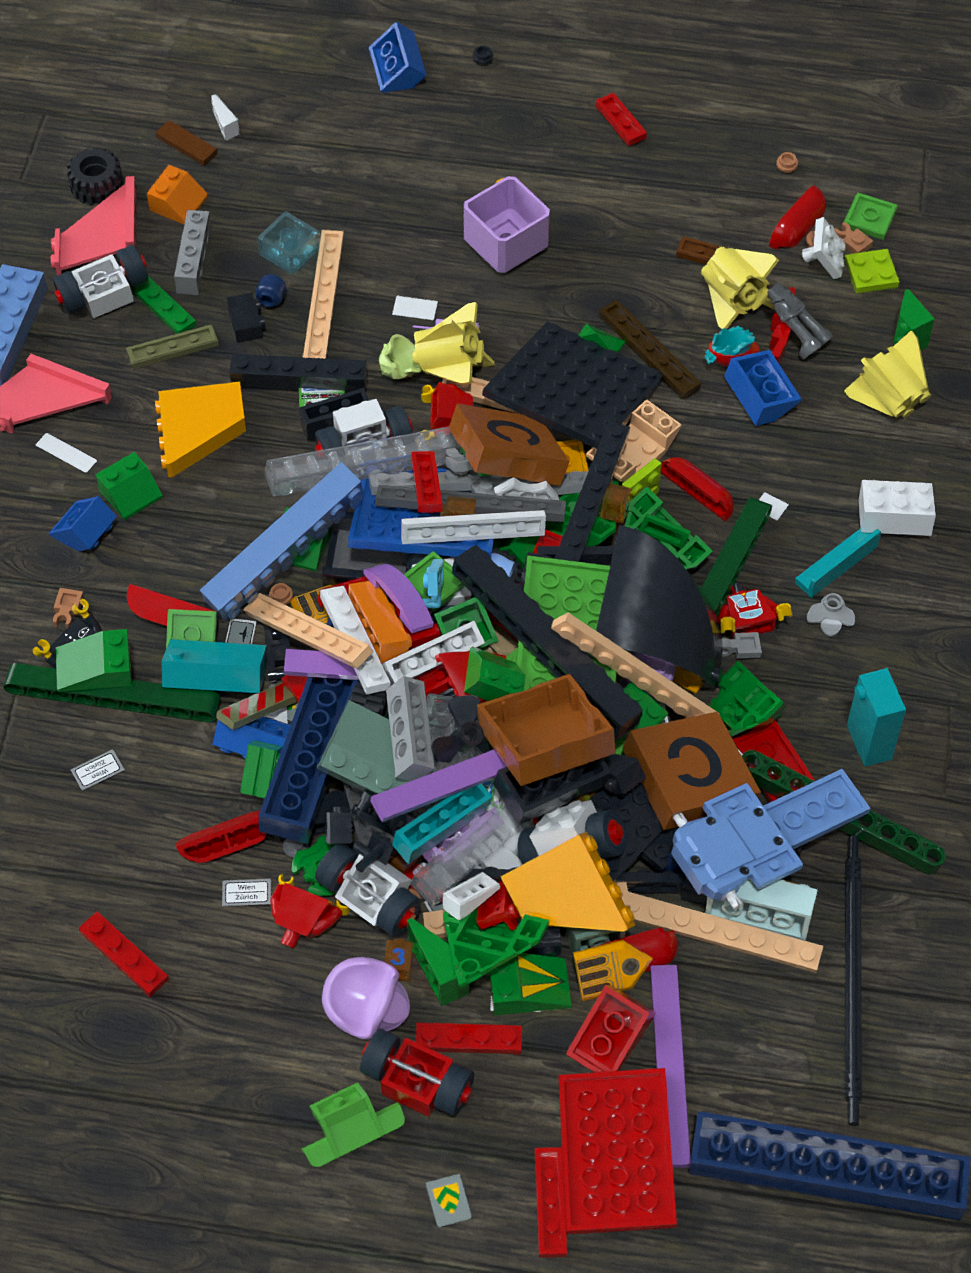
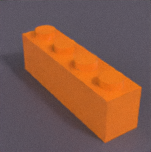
(379, 620)

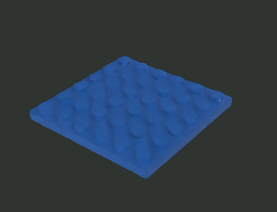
(381, 527)

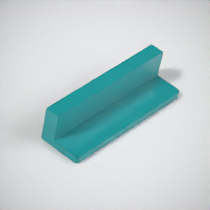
(837, 561)

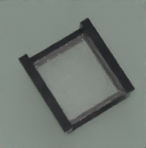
(349, 563)

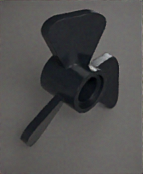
(464, 713)

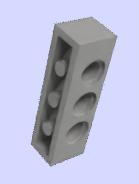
(192, 252)
(409, 729)

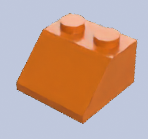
(175, 194)

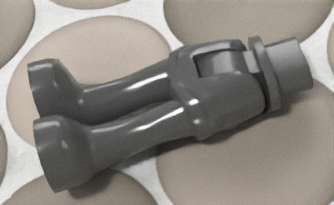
(788, 309)

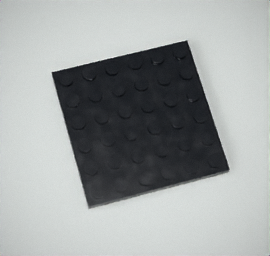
(572, 384)

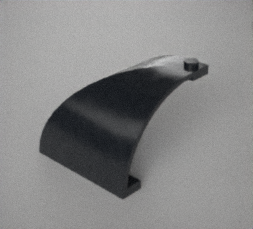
(659, 609)

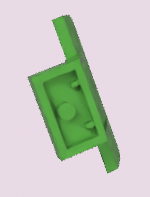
(349, 1124)

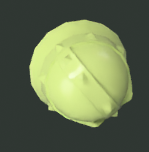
(397, 358)

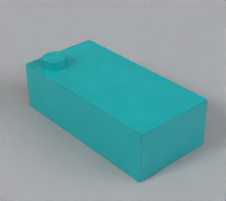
(214, 666)
(876, 717)

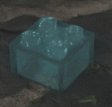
(288, 242)

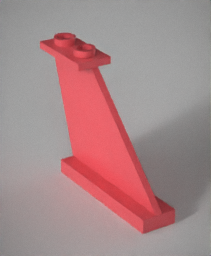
(99, 232)
(45, 390)

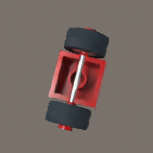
(416, 1074)

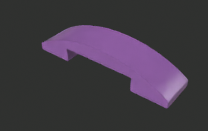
(404, 595)

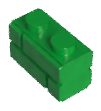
(259, 767)

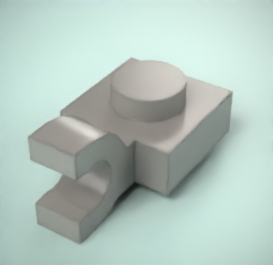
(456, 462)
(743, 644)

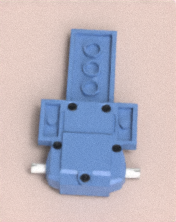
(757, 841)

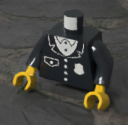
(78, 629)

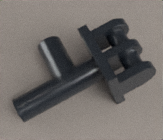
(377, 849)

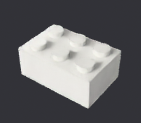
(896, 507)

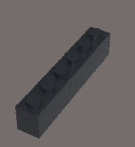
(298, 372)

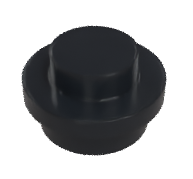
(482, 54)

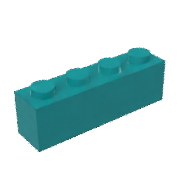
(441, 822)

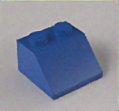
(84, 524)

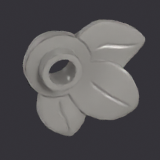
(830, 617)

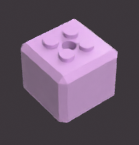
(506, 224)

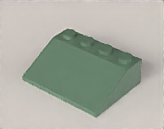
(361, 751)

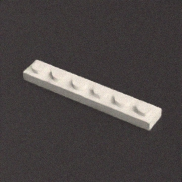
(473, 527)
(345, 619)

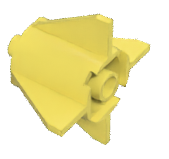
(738, 282)
(452, 347)
(893, 380)

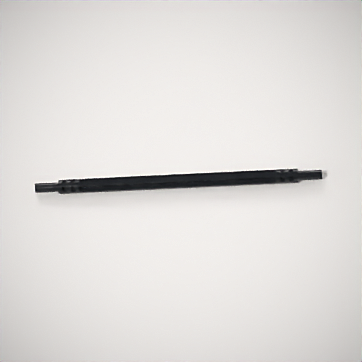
(853, 982)

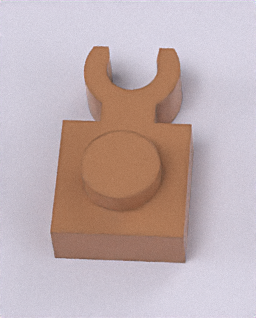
(854, 241)
(63, 605)

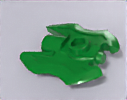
(308, 862)

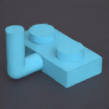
(434, 581)

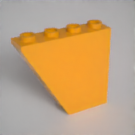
(197, 422)
(570, 888)

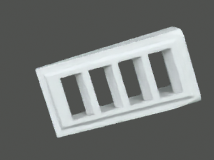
(227, 121)
(459, 906)

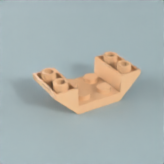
(648, 439)

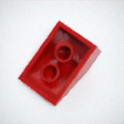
(610, 1031)

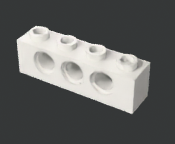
(423, 657)

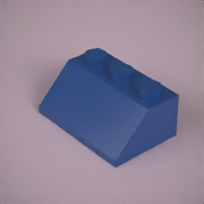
(397, 59)
(761, 386)
(262, 729)

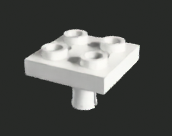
(827, 248)

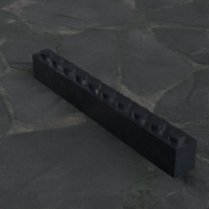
(533, 629)

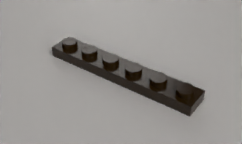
(650, 349)

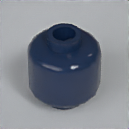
(271, 290)

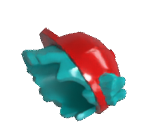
(729, 345)

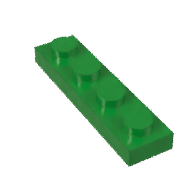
(164, 306)

